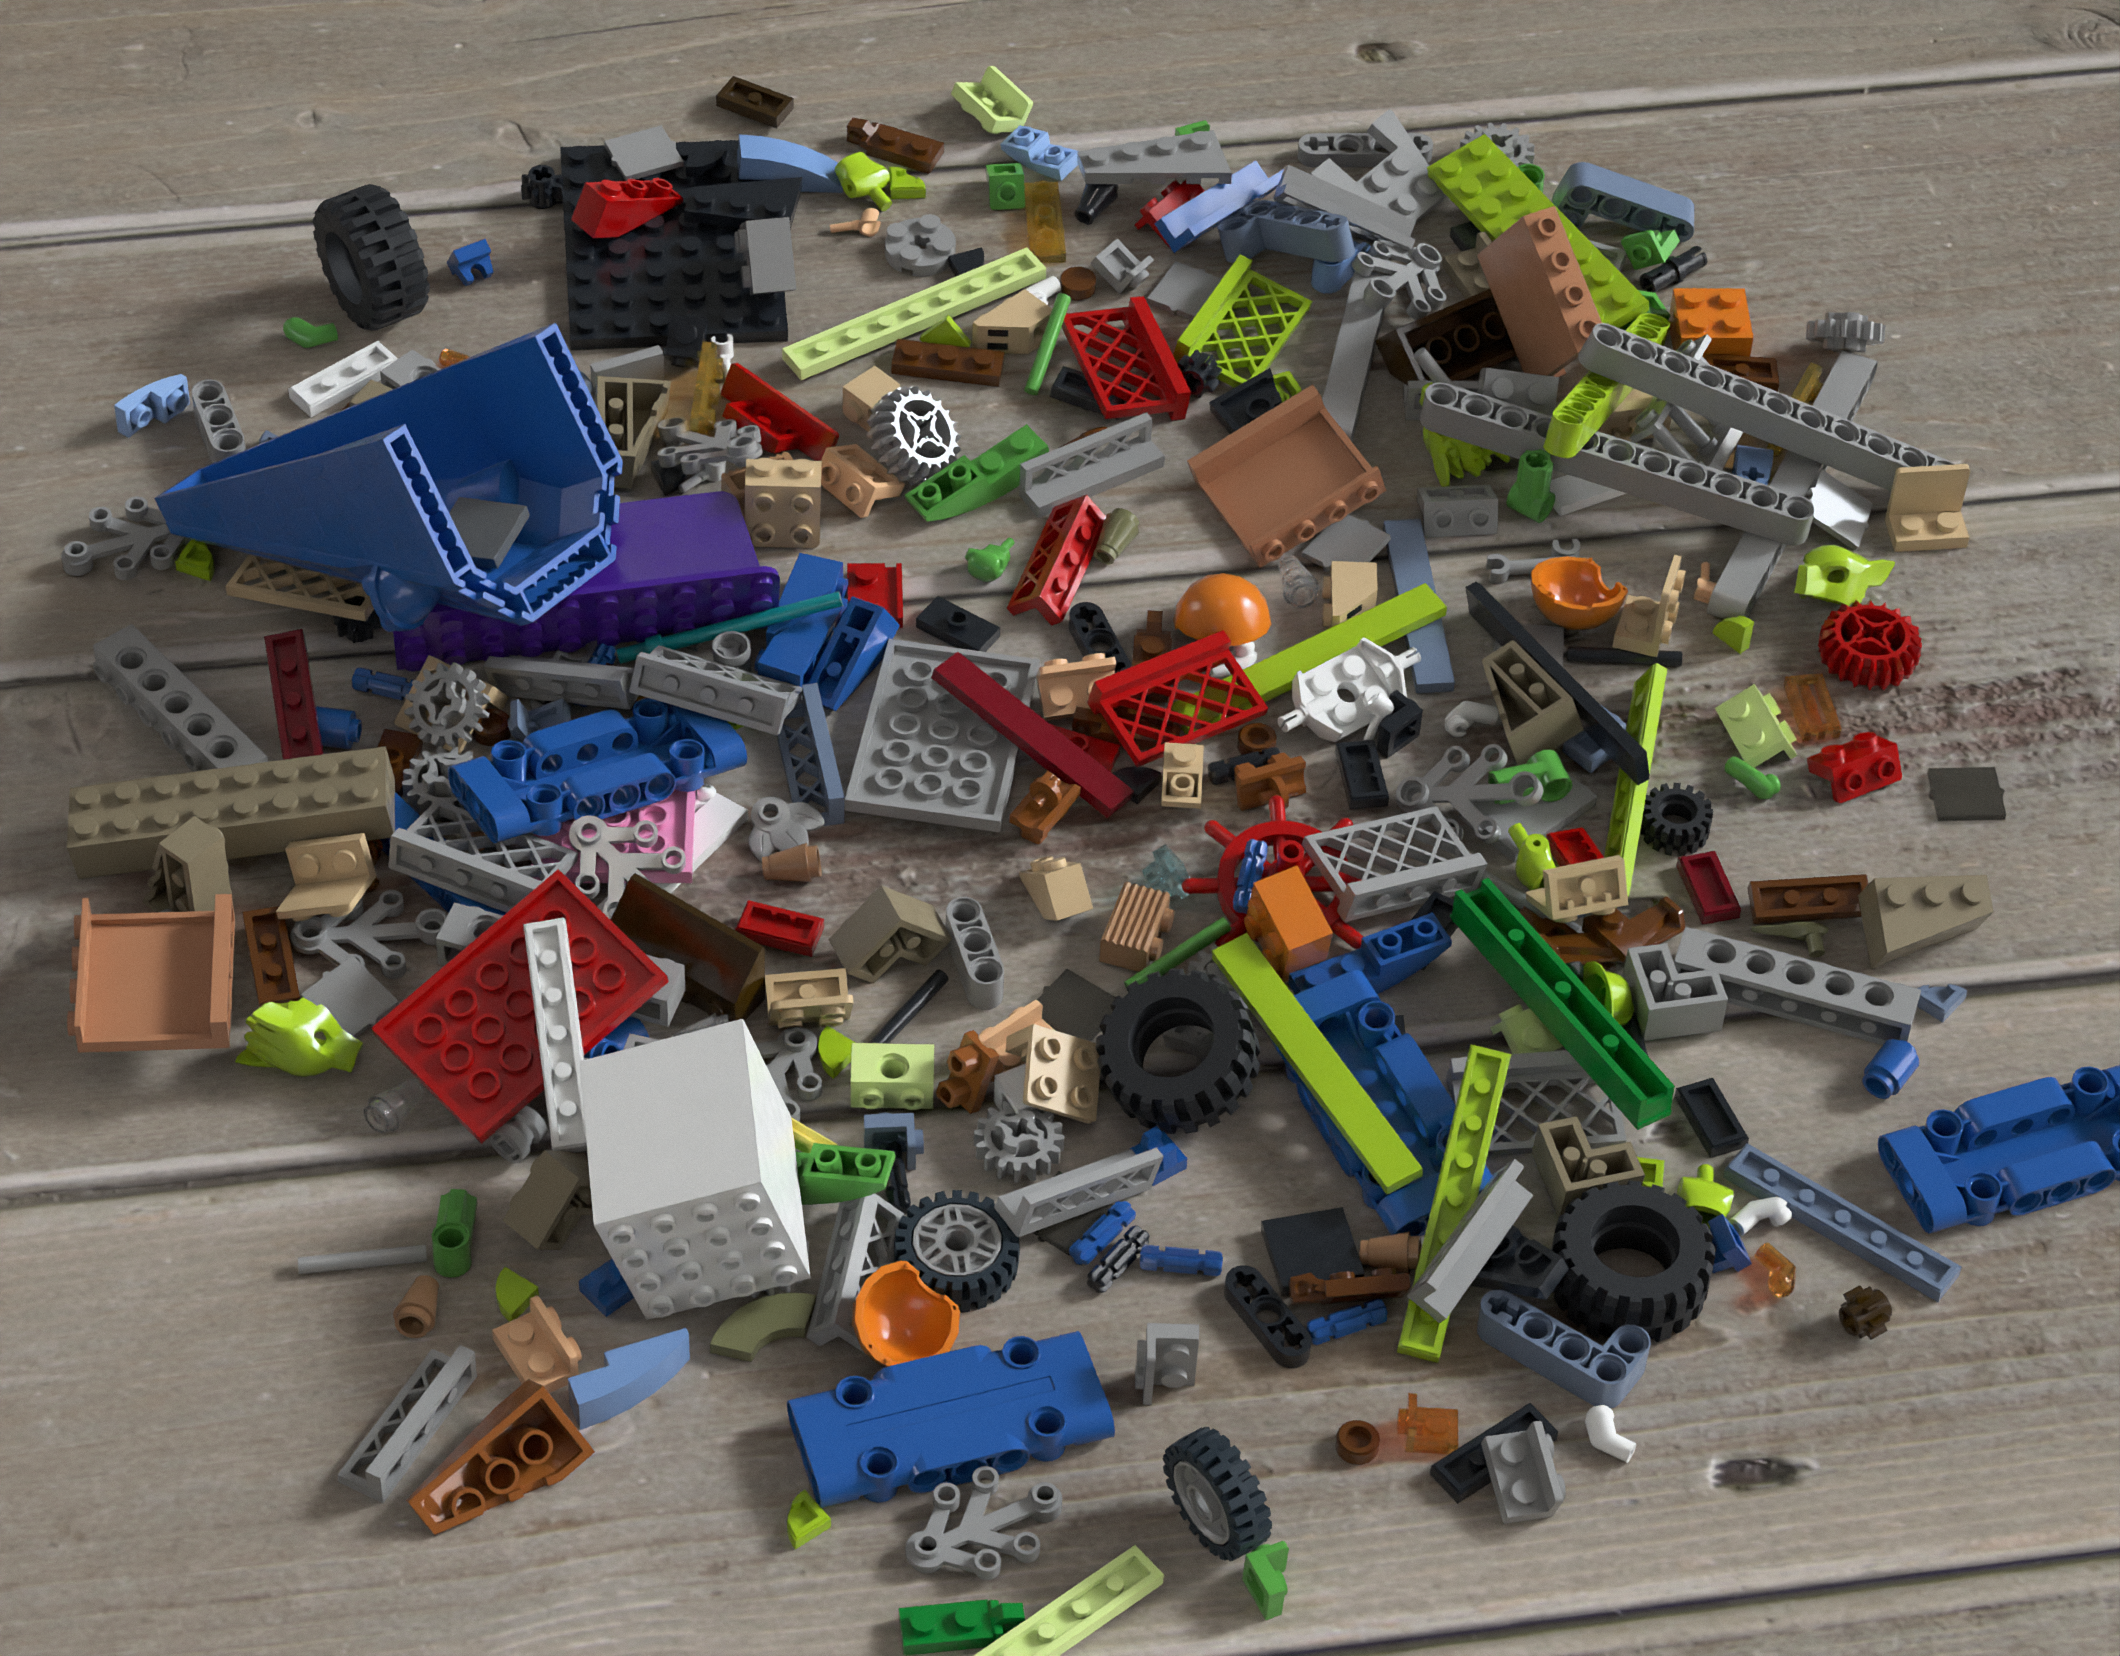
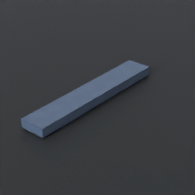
(1411, 569)
(1844, 1223)

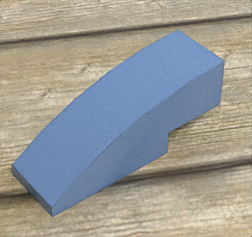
(778, 159)
(627, 1377)

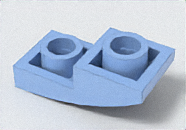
(1034, 151)
(156, 400)

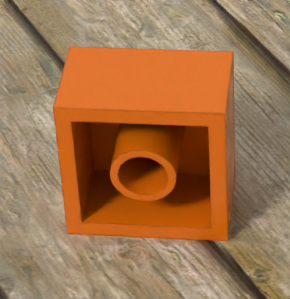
(1714, 312)
(1287, 922)

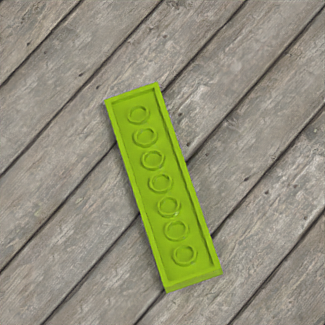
(1498, 194)

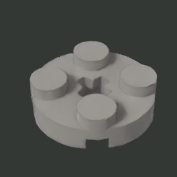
(903, 247)

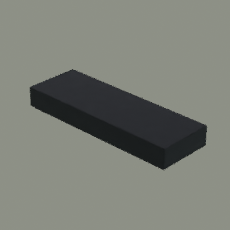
(1466, 1469)

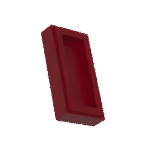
(1708, 887)

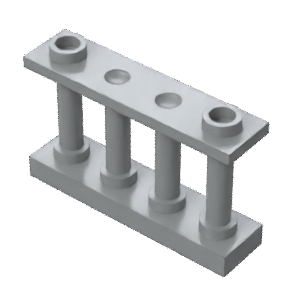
(1712, 449)

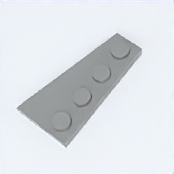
(1180, 156)

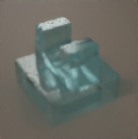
(1169, 870)

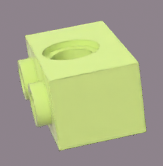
(892, 1076)

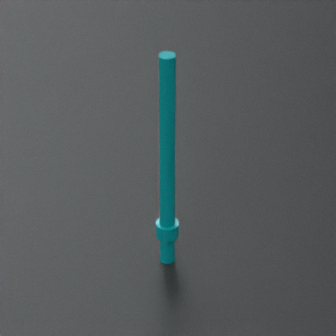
(738, 624)

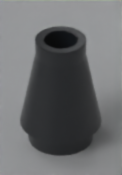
(1094, 201)

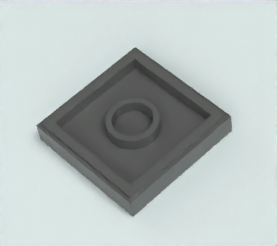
(488, 528)

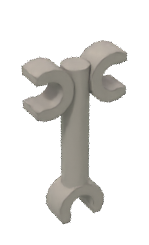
(1503, 567)

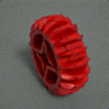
(1868, 654)

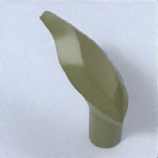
(1803, 931)

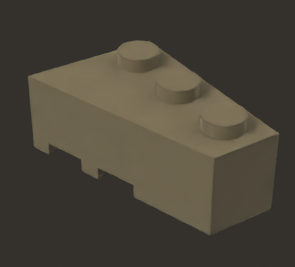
(631, 415)
(1529, 702)
(189, 869)
(1919, 912)

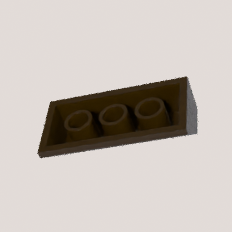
(1457, 337)
(720, 964)

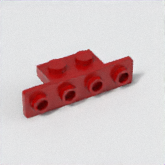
(779, 419)

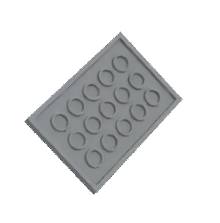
(927, 750)

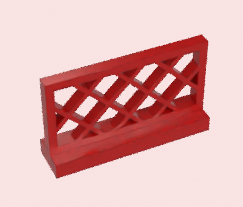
(1151, 356)
(1157, 676)

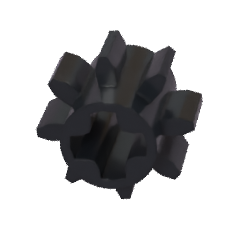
(542, 187)
(1200, 372)
(355, 629)

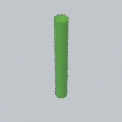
(1047, 344)
(1183, 951)

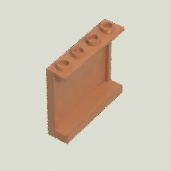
(1540, 292)
(1285, 476)
(153, 979)

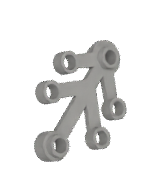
(1420, 260)
(704, 448)
(78, 557)
(1464, 791)
(621, 865)
(321, 934)
(787, 1054)
(980, 1529)

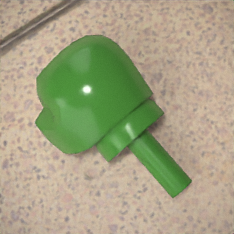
(989, 562)

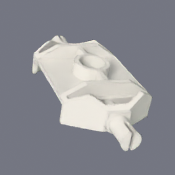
(1360, 670)

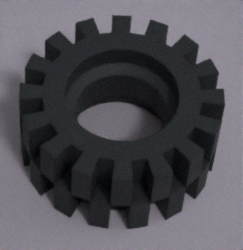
(1679, 803)

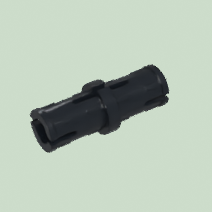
(1673, 270)

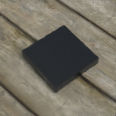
(1310, 1244)

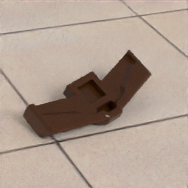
(1610, 935)

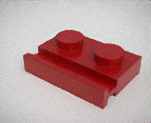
(878, 586)

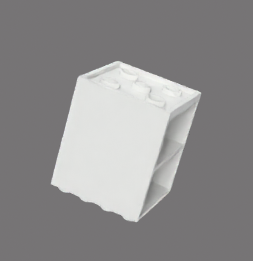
(693, 1170)

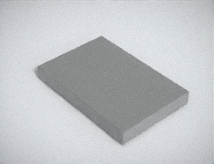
(1536, 819)

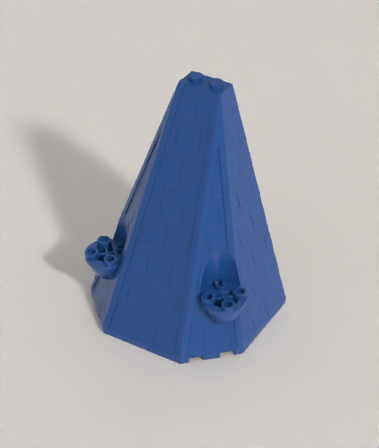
(377, 481)

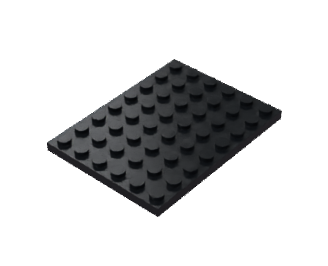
(668, 266)

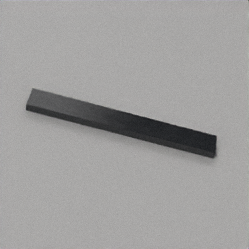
(1594, 718)

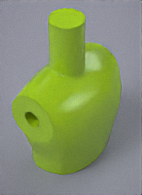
(864, 177)
(1532, 857)
(1705, 1195)

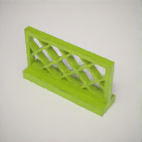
(1219, 307)

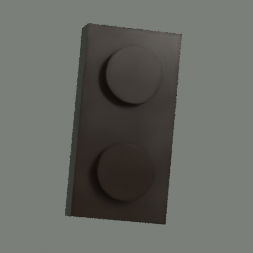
(754, 102)

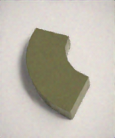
(763, 1322)

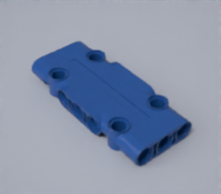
(594, 768)
(1397, 1082)
(2010, 1150)
(948, 1417)

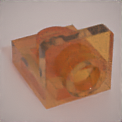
(1428, 1428)

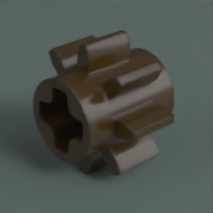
(1865, 1312)

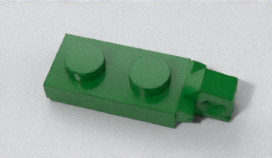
(956, 1625)

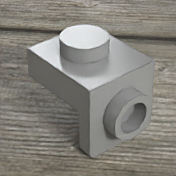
(1121, 267)

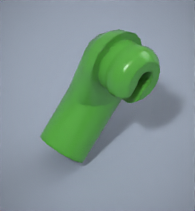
(307, 334)
(1759, 784)

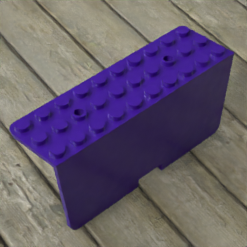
(674, 571)

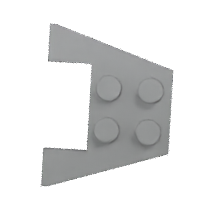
(1398, 180)

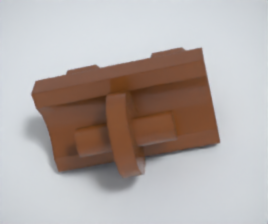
(1279, 777)
(1043, 806)
(971, 1072)

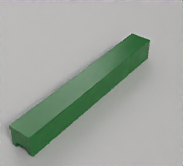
(1564, 1004)

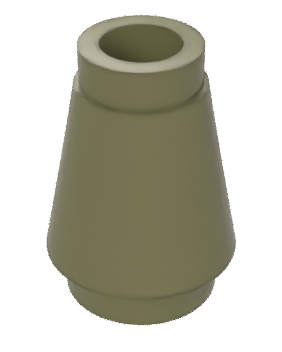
(1116, 534)

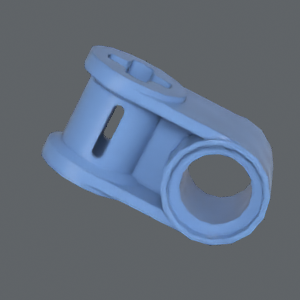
(1331, 276)
(1753, 463)

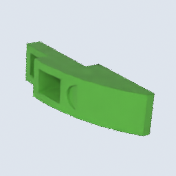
(974, 483)
(842, 1173)

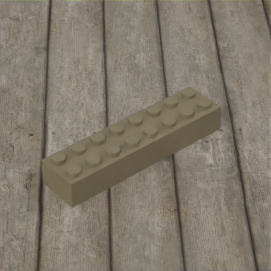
(253, 805)

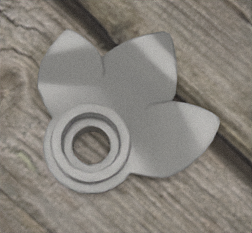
(784, 830)

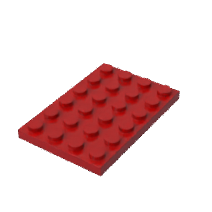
(474, 1021)

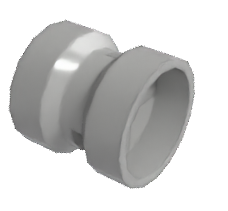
(732, 650)
(516, 1135)

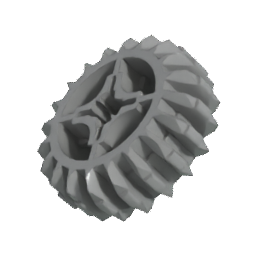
(913, 434)

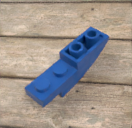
(1383, 956)

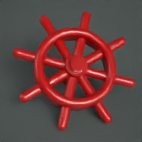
(1288, 852)

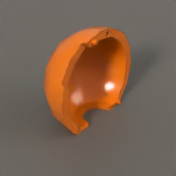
(1574, 594)
(1223, 604)
(902, 1317)

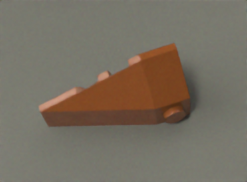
(509, 1454)

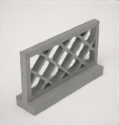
(714, 689)
(474, 873)
(1407, 884)
(1540, 1071)

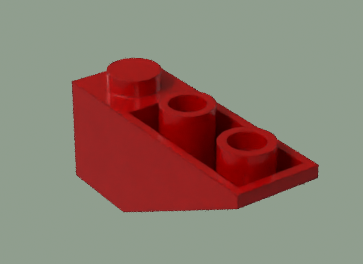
(620, 206)

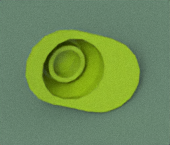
(1610, 990)

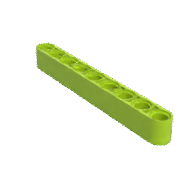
(1595, 398)

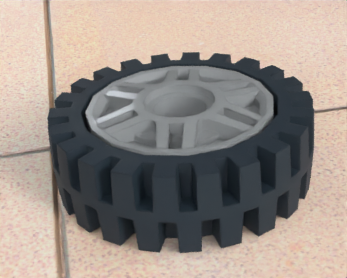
(959, 1248)
(1217, 1493)

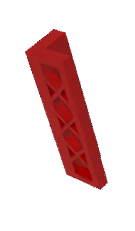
(1059, 560)

